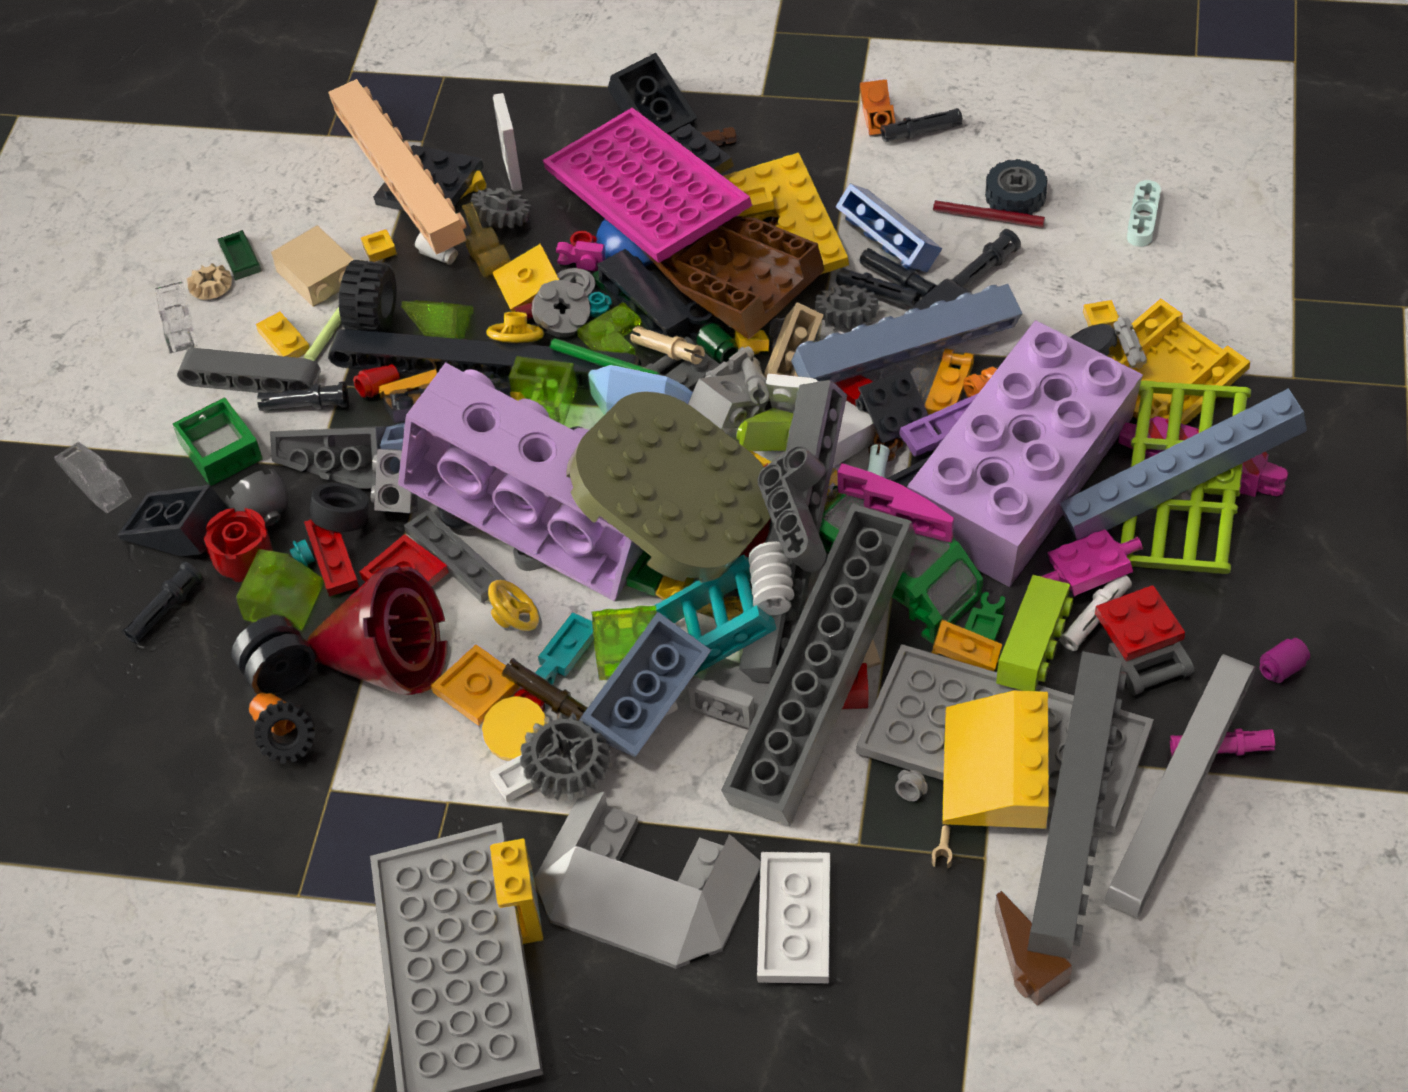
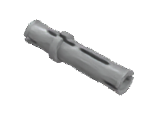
(755, 381)

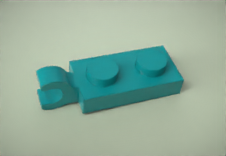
(565, 647)

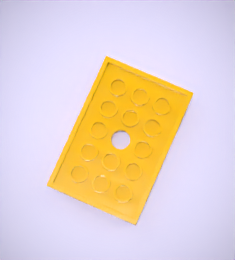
(795, 205)

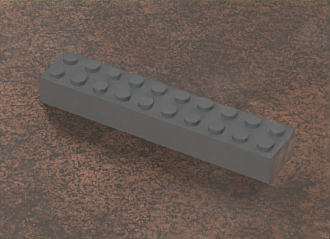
(819, 665)

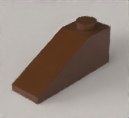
(1033, 973)

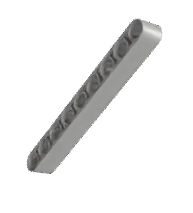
(1179, 786)

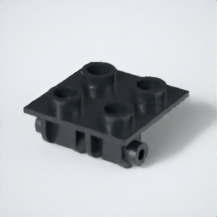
(891, 403)

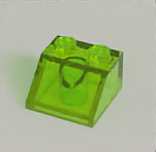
(278, 587)

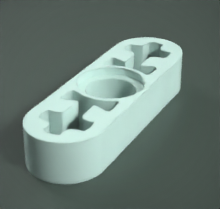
(1137, 220)

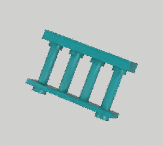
(728, 635)

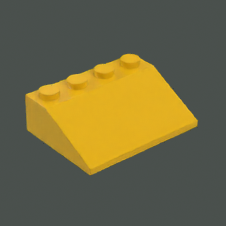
(997, 761)

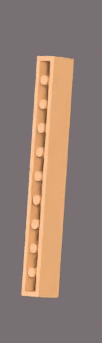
(398, 167)

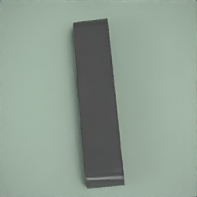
(246, 371)

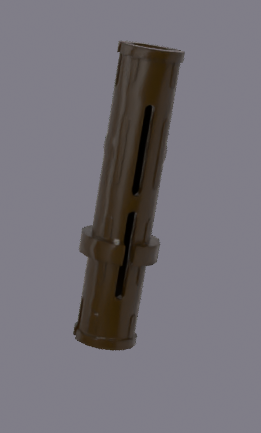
(542, 689)

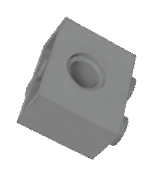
(724, 401)

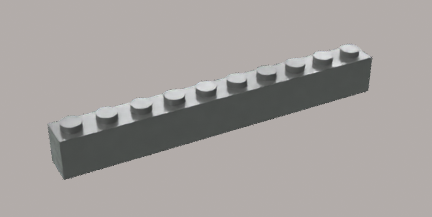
(817, 428)
(1075, 807)

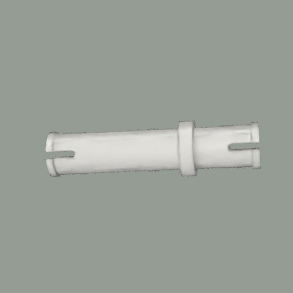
(1087, 619)

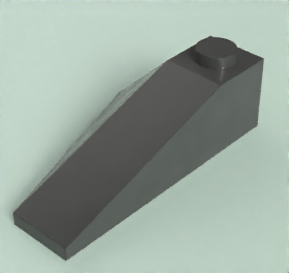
(330, 452)

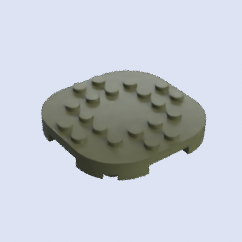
(670, 485)

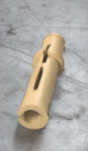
(675, 347)

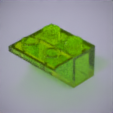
(616, 633)

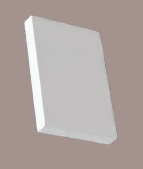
(507, 142)

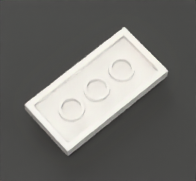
(794, 918)

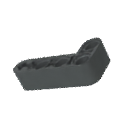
(782, 490)

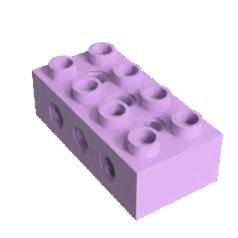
(1027, 447)
(506, 474)

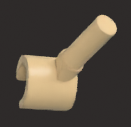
(943, 848)

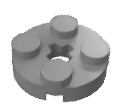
(570, 295)

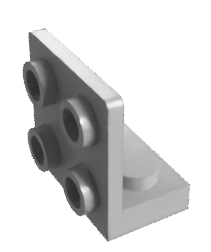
(727, 693)

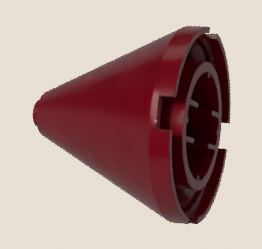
(386, 633)

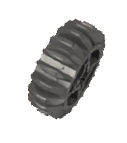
(573, 740)

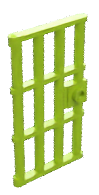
(1224, 484)

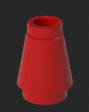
(369, 380)

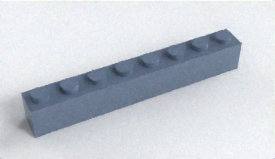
(908, 336)
(1185, 465)

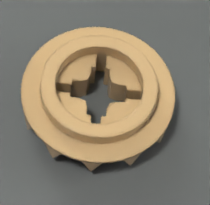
(209, 289)

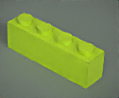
(1034, 634)

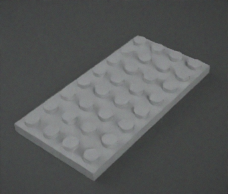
(910, 724)
(453, 967)

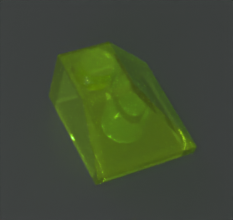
(439, 318)

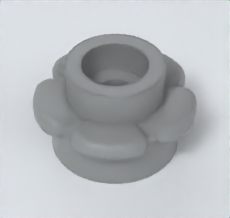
(911, 785)

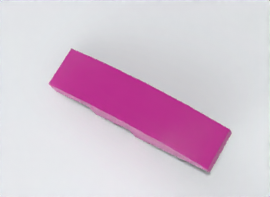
(896, 500)

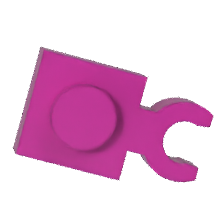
(584, 254)

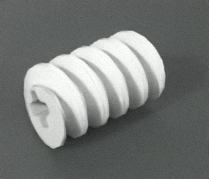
(771, 578)

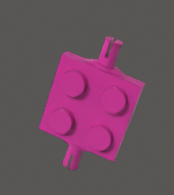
(1092, 561)

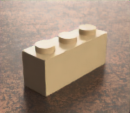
(798, 327)

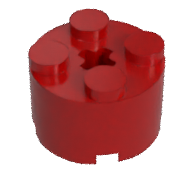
(235, 540)

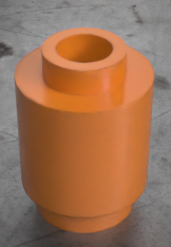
(260, 703)

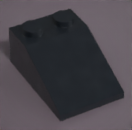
(652, 93)
(174, 520)

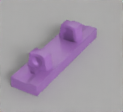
(921, 434)

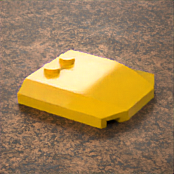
(1179, 356)

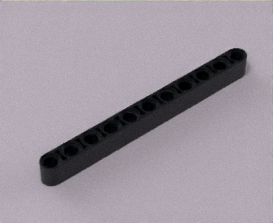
(425, 353)

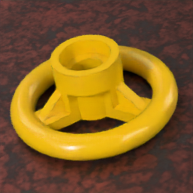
(515, 329)
(507, 608)

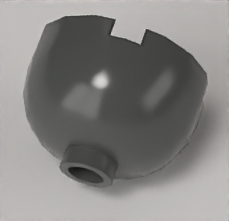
(262, 494)

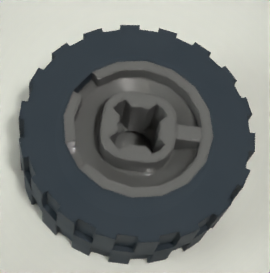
(1016, 186)

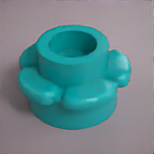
(599, 304)
(302, 553)

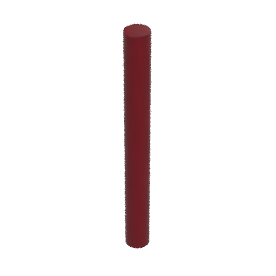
(988, 213)

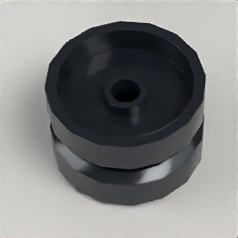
(273, 655)

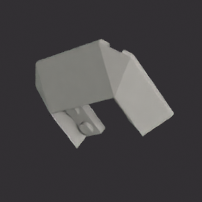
(634, 908)

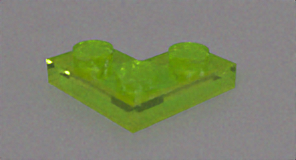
(607, 330)

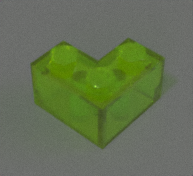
(547, 383)

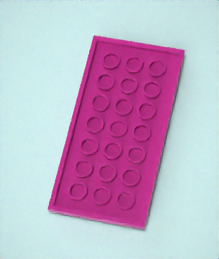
(647, 184)

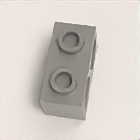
(386, 480)

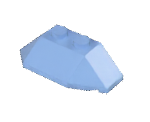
(615, 382)

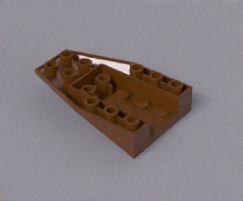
(744, 271)

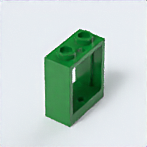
(226, 460)

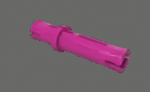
(1239, 742)

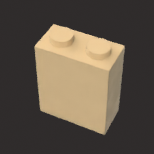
(312, 265)

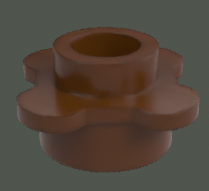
(893, 445)

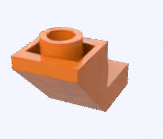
(876, 105)

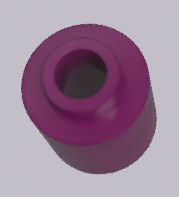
(1284, 660)

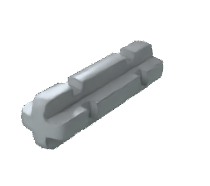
(1130, 342)

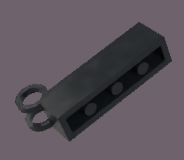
(650, 299)

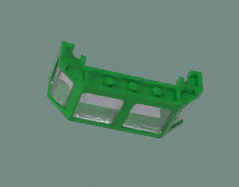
(936, 580)

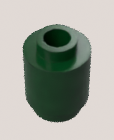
(716, 343)

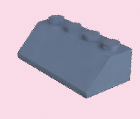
(645, 685)

